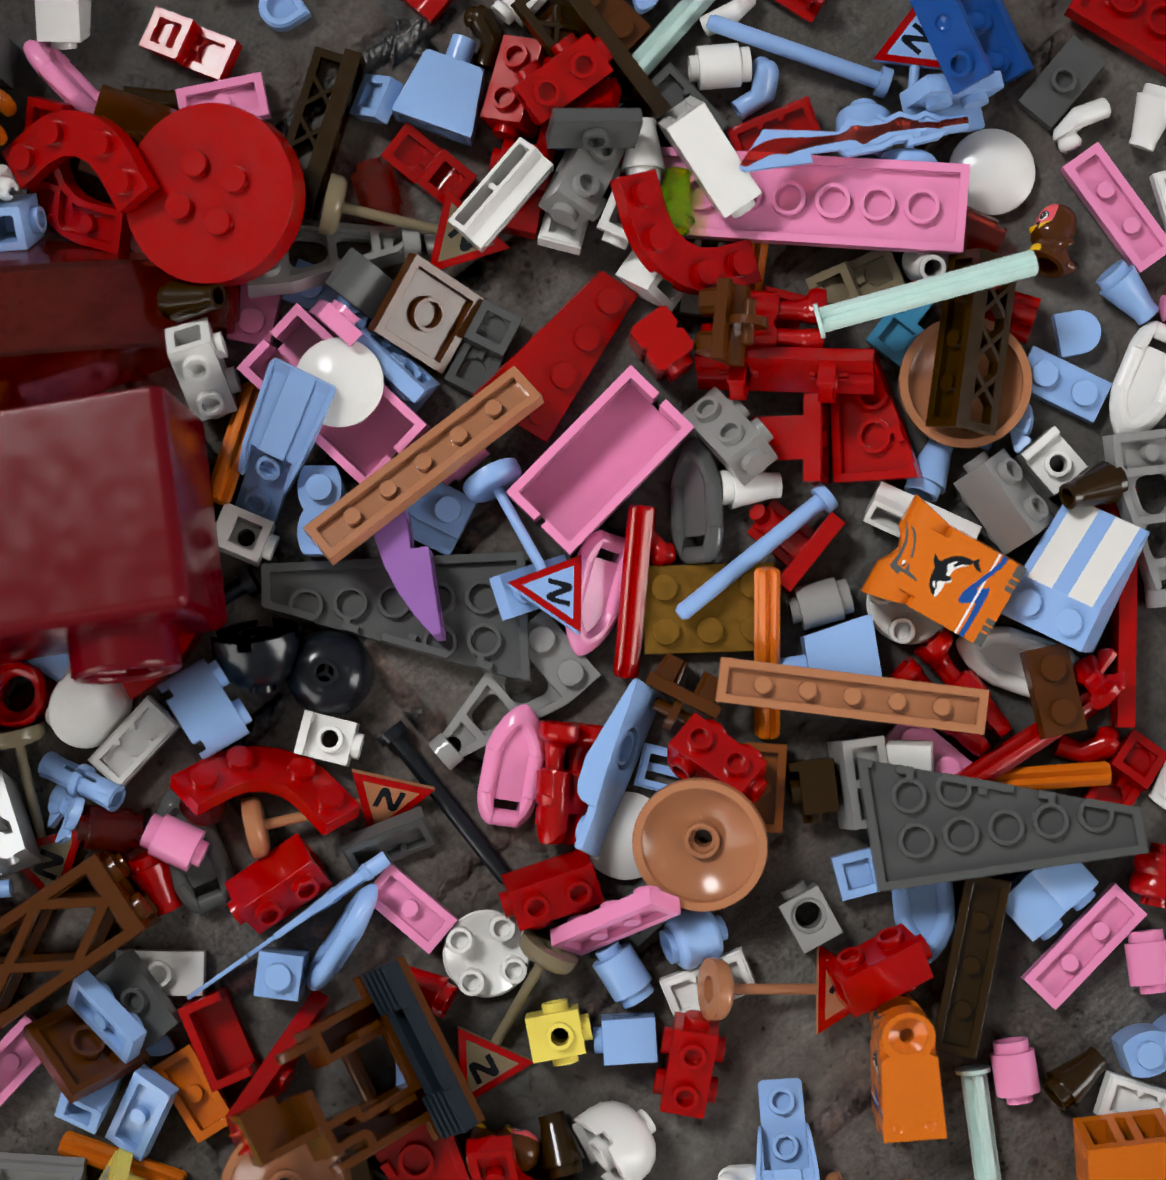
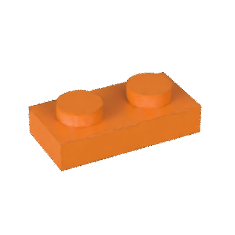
(196, 1103)

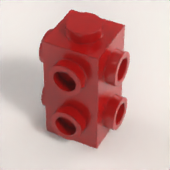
(564, 77)
(501, 107)
(707, 751)
(277, 884)
(551, 890)
(880, 969)
(691, 1051)

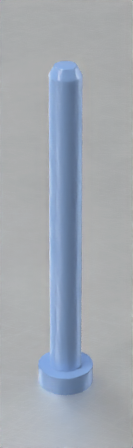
(803, 54)
(821, 500)

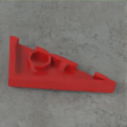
(274, 1078)

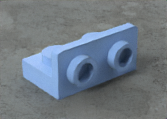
(935, 95)
(400, 371)

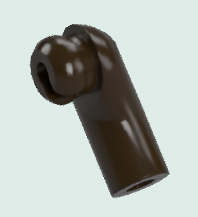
(485, 24)

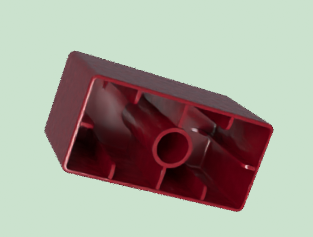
(106, 535)

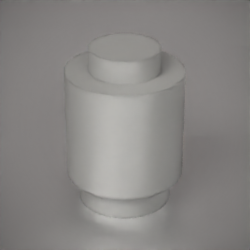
(820, 603)

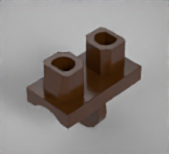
(732, 323)
(666, 681)

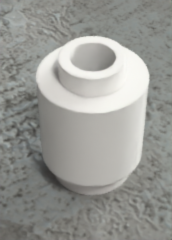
(720, 66)

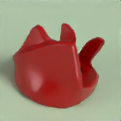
(42, 694)

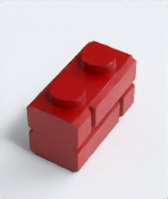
(662, 345)

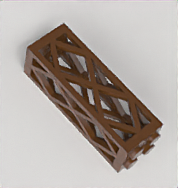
(112, 893)

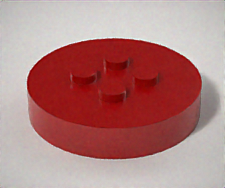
(224, 195)

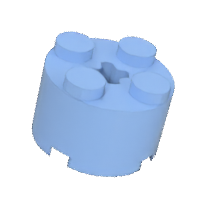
(205, 708)

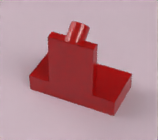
(804, 438)
(798, 550)

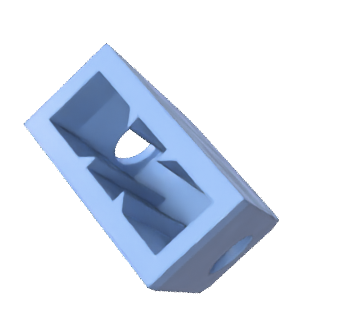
(444, 93)
(841, 648)

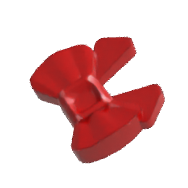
(1090, 674)

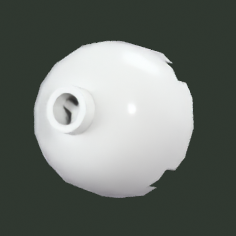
(617, 1139)

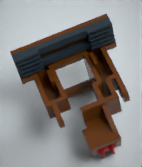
(431, 1096)

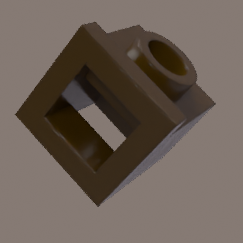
(814, 788)

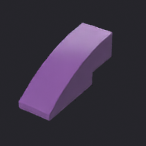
(412, 573)

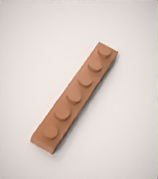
(423, 465)
(852, 695)

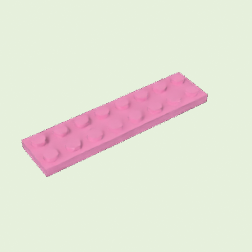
(844, 205)

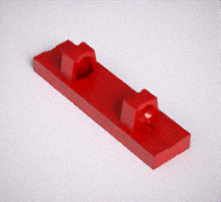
(792, 370)
(1123, 641)

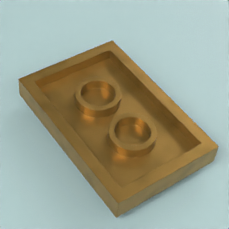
(719, 626)

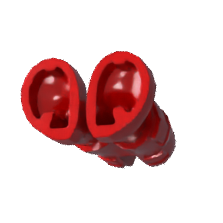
(799, 310)
(936, 656)
(556, 788)

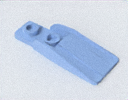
(280, 436)
(611, 764)
(784, 1138)

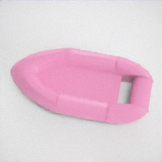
(61, 75)
(598, 591)
(511, 768)

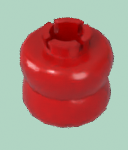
(1150, 876)

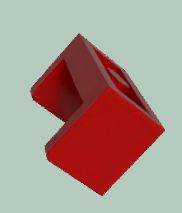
(219, 1038)

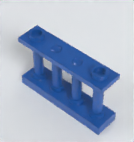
(972, 40)

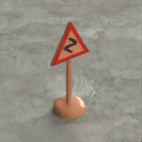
(378, 796)
(717, 991)

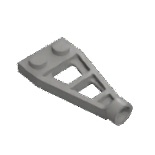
(287, 279)
(1141, 455)
(556, 661)

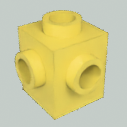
(548, 1046)

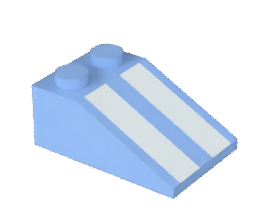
(1076, 576)

